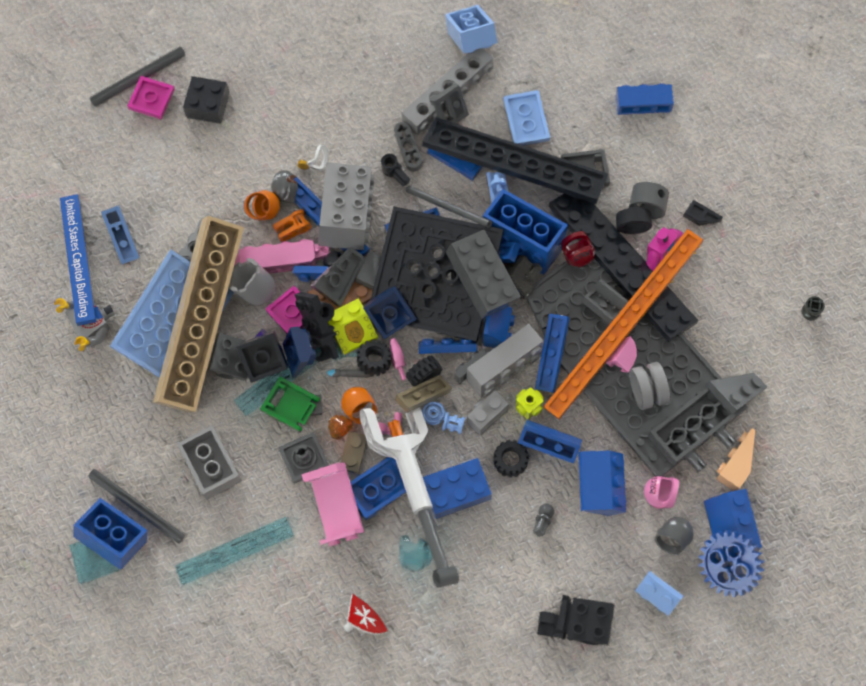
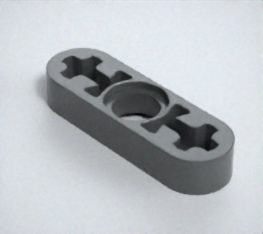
(407, 153)

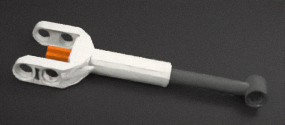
(403, 450)

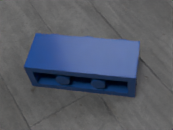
(644, 99)
(550, 441)

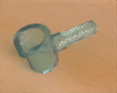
(341, 355)

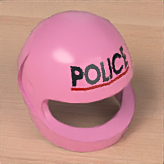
(661, 491)

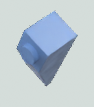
(120, 234)

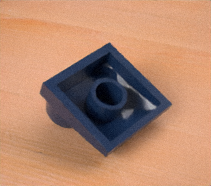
(389, 312)
(298, 350)

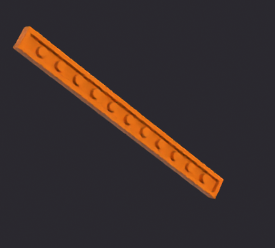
(623, 324)

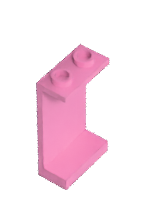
(335, 503)

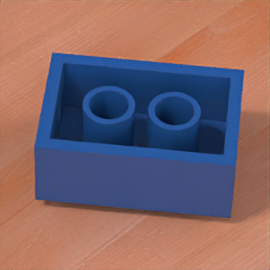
(457, 488)
(110, 533)

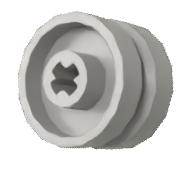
(649, 385)

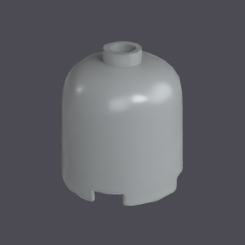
(252, 282)

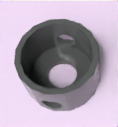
(651, 196)

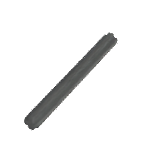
(134, 77)
(136, 506)

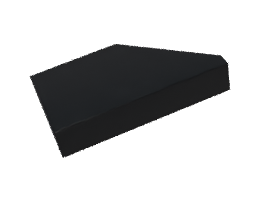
(700, 214)

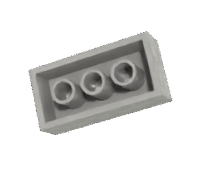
(504, 361)

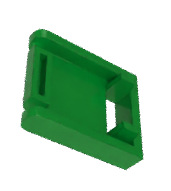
(294, 405)

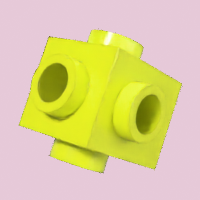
(529, 409)

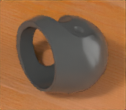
(677, 529)

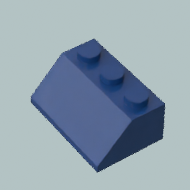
(602, 482)
(732, 512)

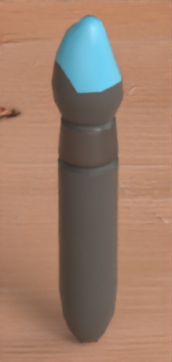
(347, 373)

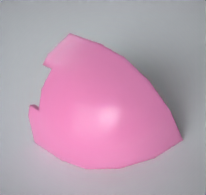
(624, 355)

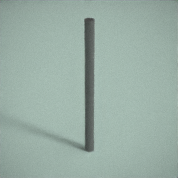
(448, 206)

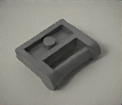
(454, 104)

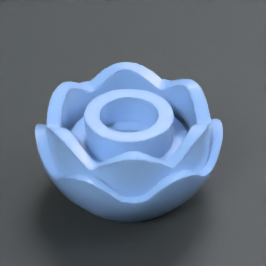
(439, 411)

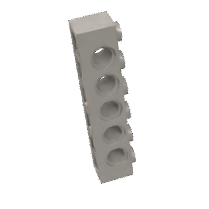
(462, 69)

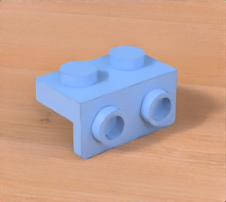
(659, 593)

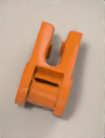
(297, 227)

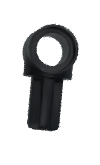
(395, 170)

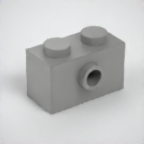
(487, 412)

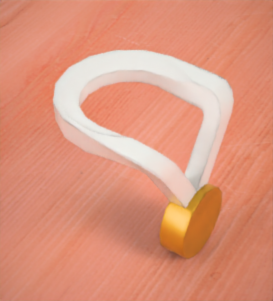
(309, 164)

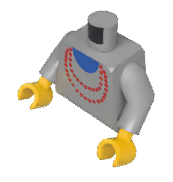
(91, 333)

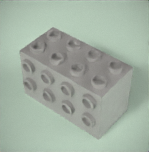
(346, 206)

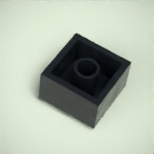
(206, 99)
(262, 356)

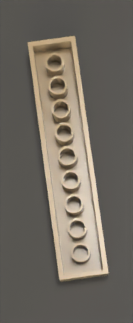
(198, 314)

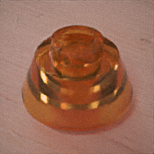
(339, 426)

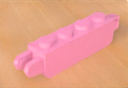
(284, 256)

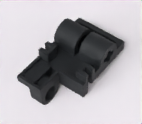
(315, 318)
(581, 620)

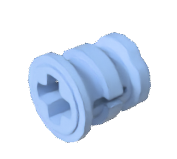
(454, 419)

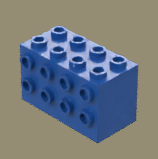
(528, 226)

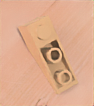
(739, 466)

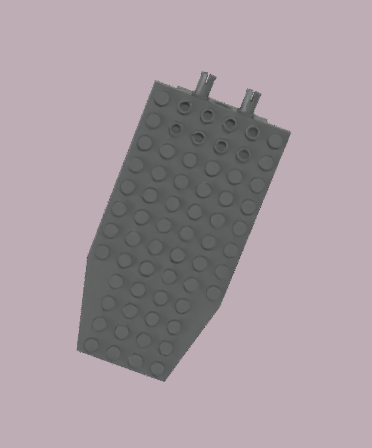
(658, 434)

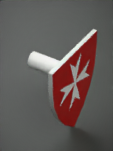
(363, 618)

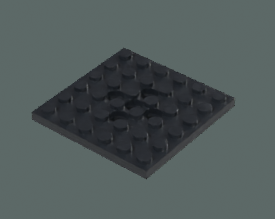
(413, 240)

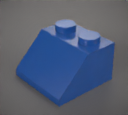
(497, 328)

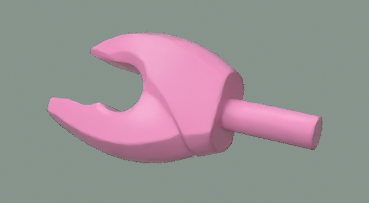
(397, 357)

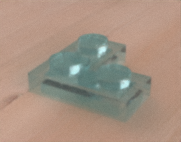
(88, 565)

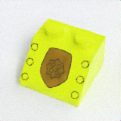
(352, 326)

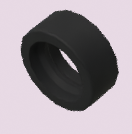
(633, 220)

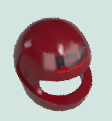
(580, 253)

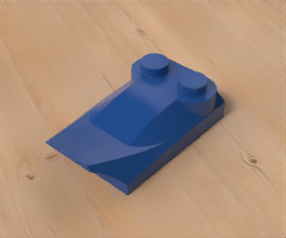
(377, 487)

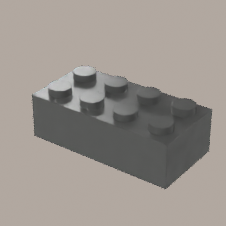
(483, 274)

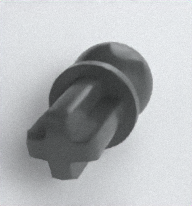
(543, 519)

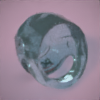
(414, 556)

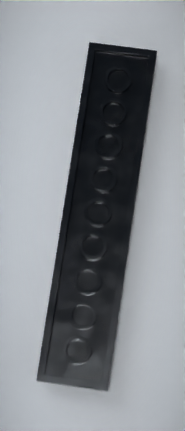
(515, 160)
(623, 263)

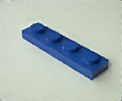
(552, 353)

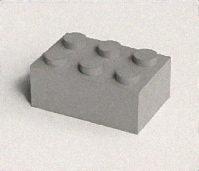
(209, 462)

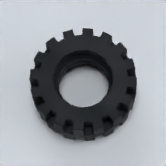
(374, 367)
(423, 370)
(510, 470)

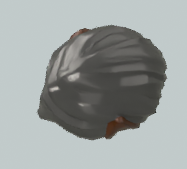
(284, 186)

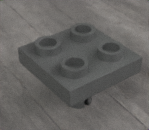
(303, 456)

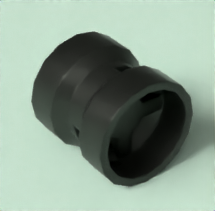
(813, 312)

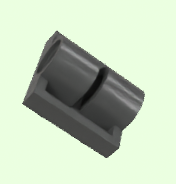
(226, 358)

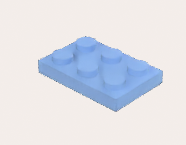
(526, 118)

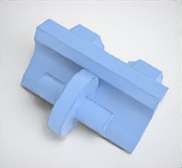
(496, 182)

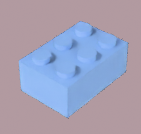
(471, 29)

